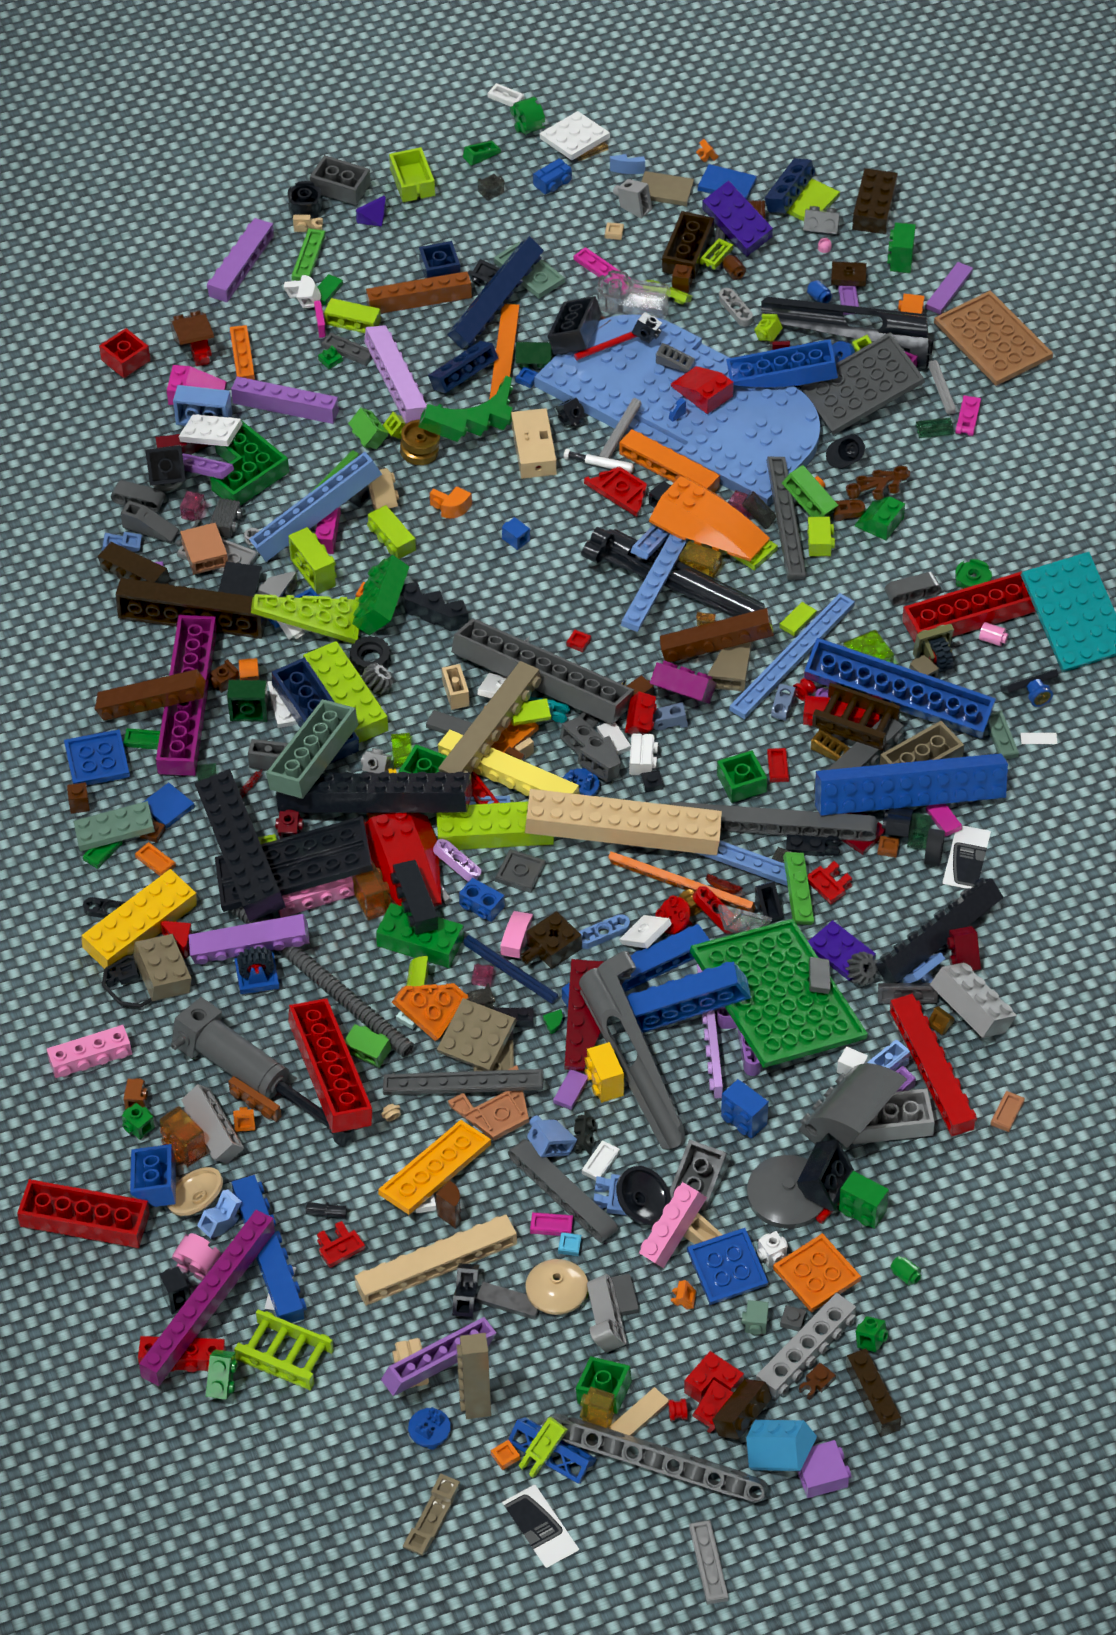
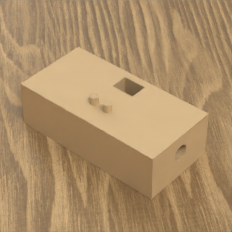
(533, 443)

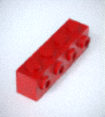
(194, 1358)

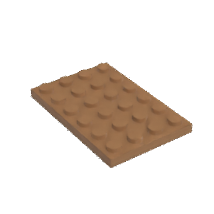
(993, 337)

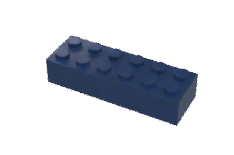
(301, 694)

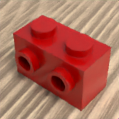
(640, 713)

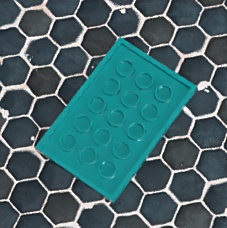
(1073, 610)

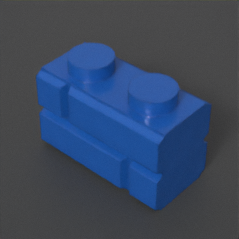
(552, 176)

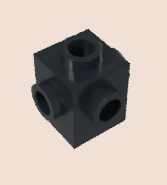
(647, 327)
(570, 412)

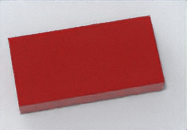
(777, 765)

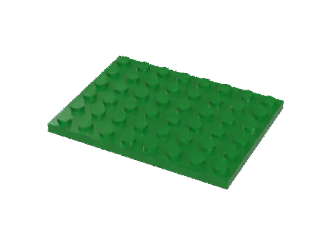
(782, 1015)

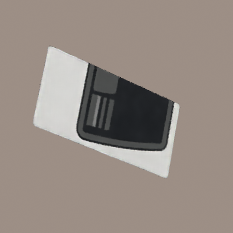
(966, 857)
(540, 1526)

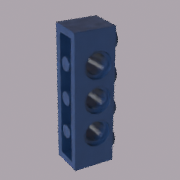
(789, 185)
(463, 366)

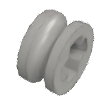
(250, 532)

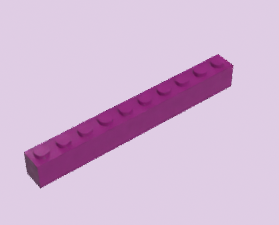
(206, 1298)

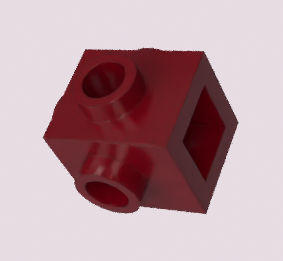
(289, 823)

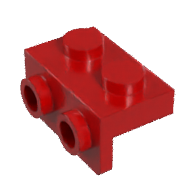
(711, 1403)

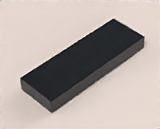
(1022, 683)

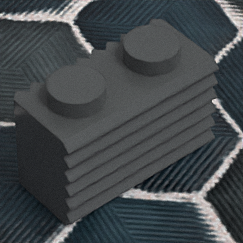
(226, 516)

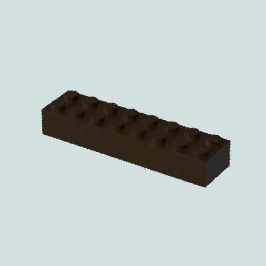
(165, 602)

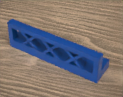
(565, 1449)

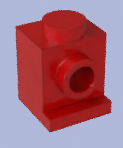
(201, 352)

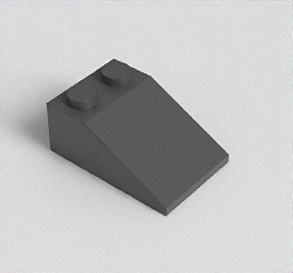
(701, 1169)

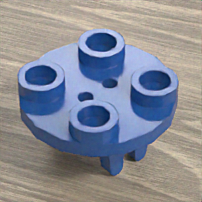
(589, 783)
(423, 1434)

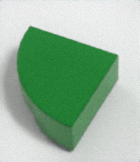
(553, 1020)

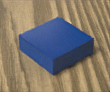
(526, 377)

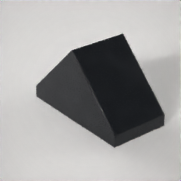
(768, 901)

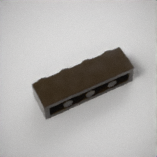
(131, 565)
(873, 1393)

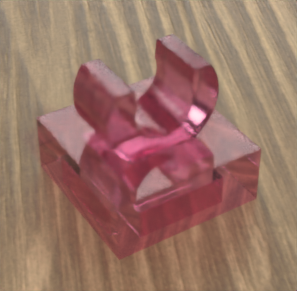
(482, 975)

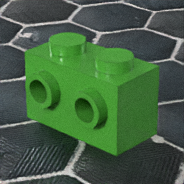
(368, 428)
(368, 1045)

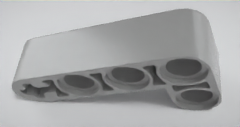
(609, 1330)

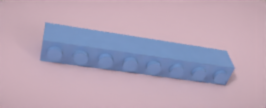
(316, 505)

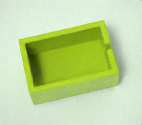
(412, 174)

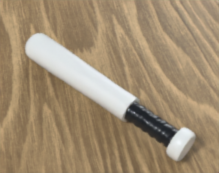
(599, 461)

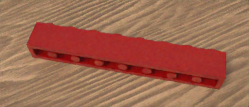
(932, 1065)

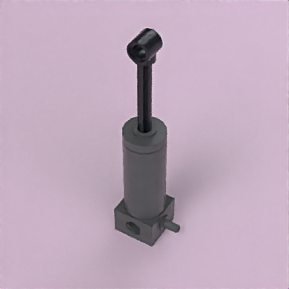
(201, 1031)

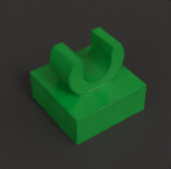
(330, 357)

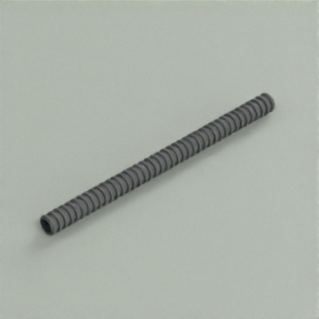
(340, 993)

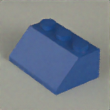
(154, 1175)

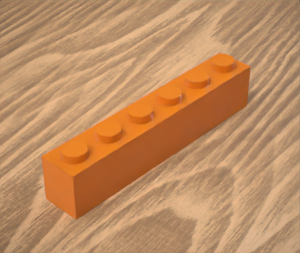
(665, 461)

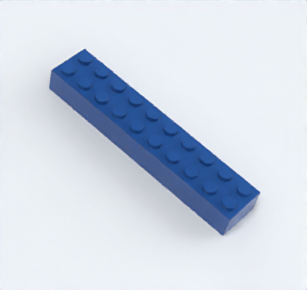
(909, 689)
(910, 784)

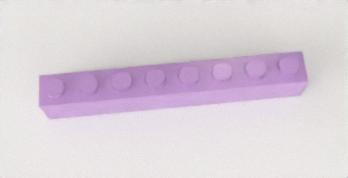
(395, 372)

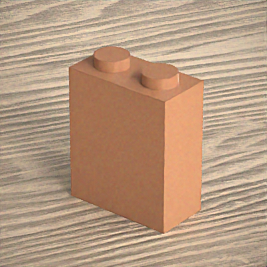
(204, 548)

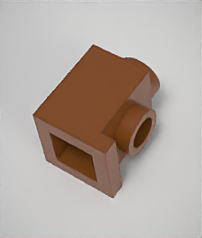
(135, 1093)

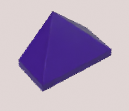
(372, 213)

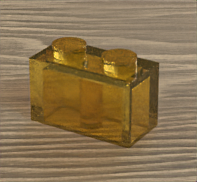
(701, 558)
(598, 1407)

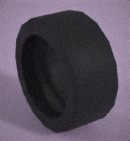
(934, 847)

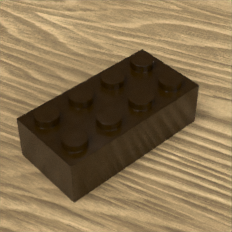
(874, 201)
(688, 242)

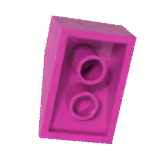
(191, 377)

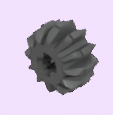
(377, 678)
(862, 968)

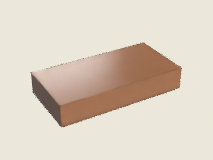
(1007, 1111)

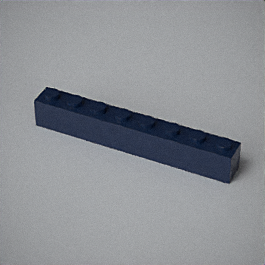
(495, 292)

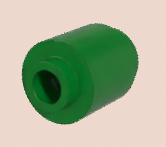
(906, 1270)

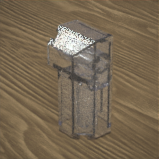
(632, 297)

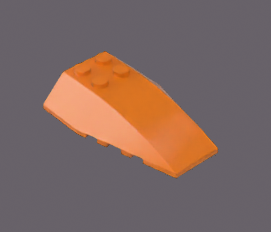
(705, 517)

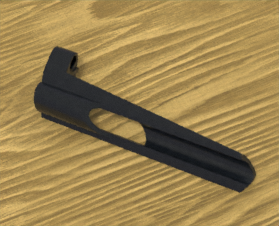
(906, 327)
(617, 547)

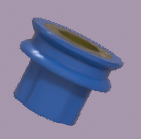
(1039, 693)

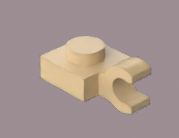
(303, 222)

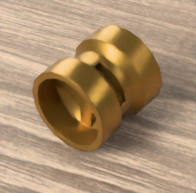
(688, 896)

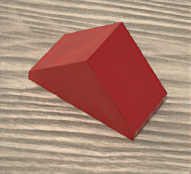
(181, 934)

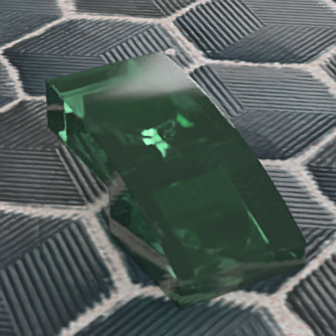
(919, 831)

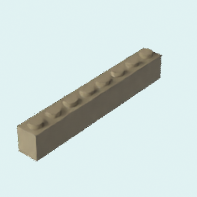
(492, 720)

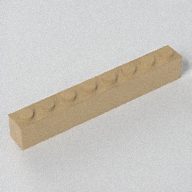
(435, 1259)

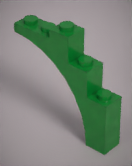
(456, 422)

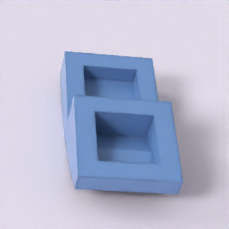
(622, 165)
(129, 540)

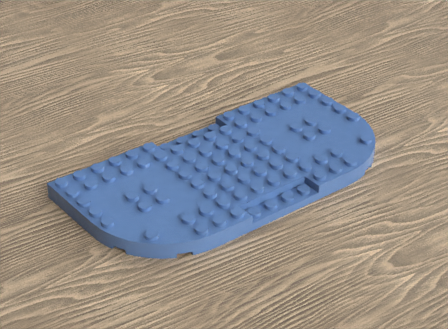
(728, 440)

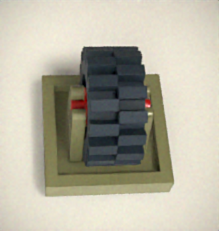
(936, 646)

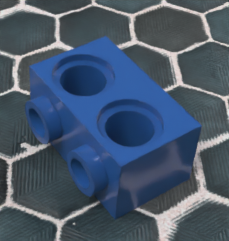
(478, 897)

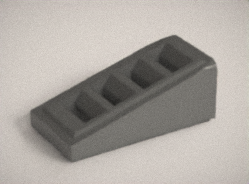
(665, 352)

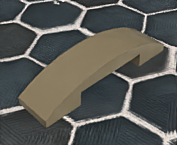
(433, 1515)

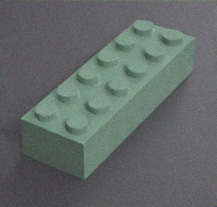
(312, 748)

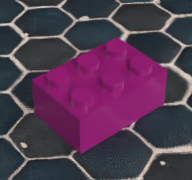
(683, 681)

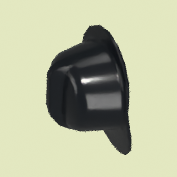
(845, 451)

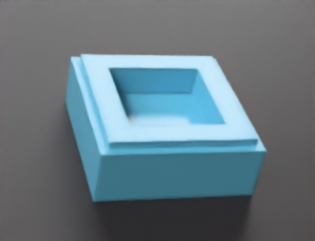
(569, 1244)

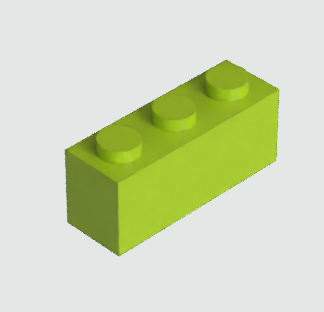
(351, 315)
(391, 532)

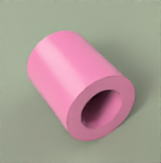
(993, 634)

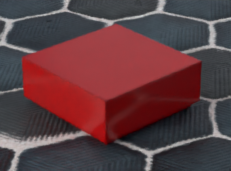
(578, 640)

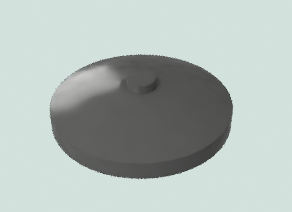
(776, 1195)

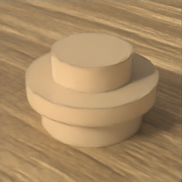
(391, 1112)

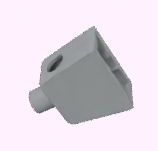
(634, 197)

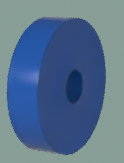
(842, 348)

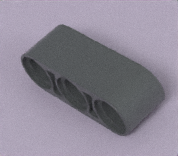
(140, 494)
(912, 588)

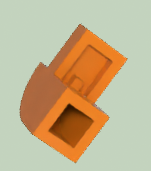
(451, 505)
(249, 669)

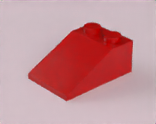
(704, 388)

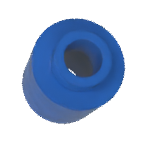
(819, 292)

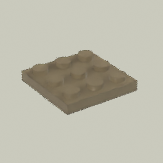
(476, 1035)

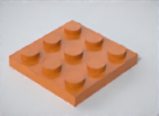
(816, 1272)

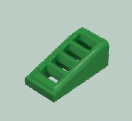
(479, 152)

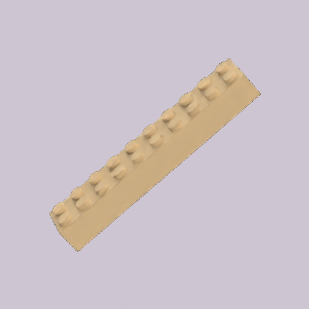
(623, 822)

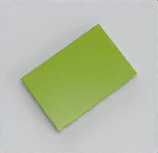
(813, 195)

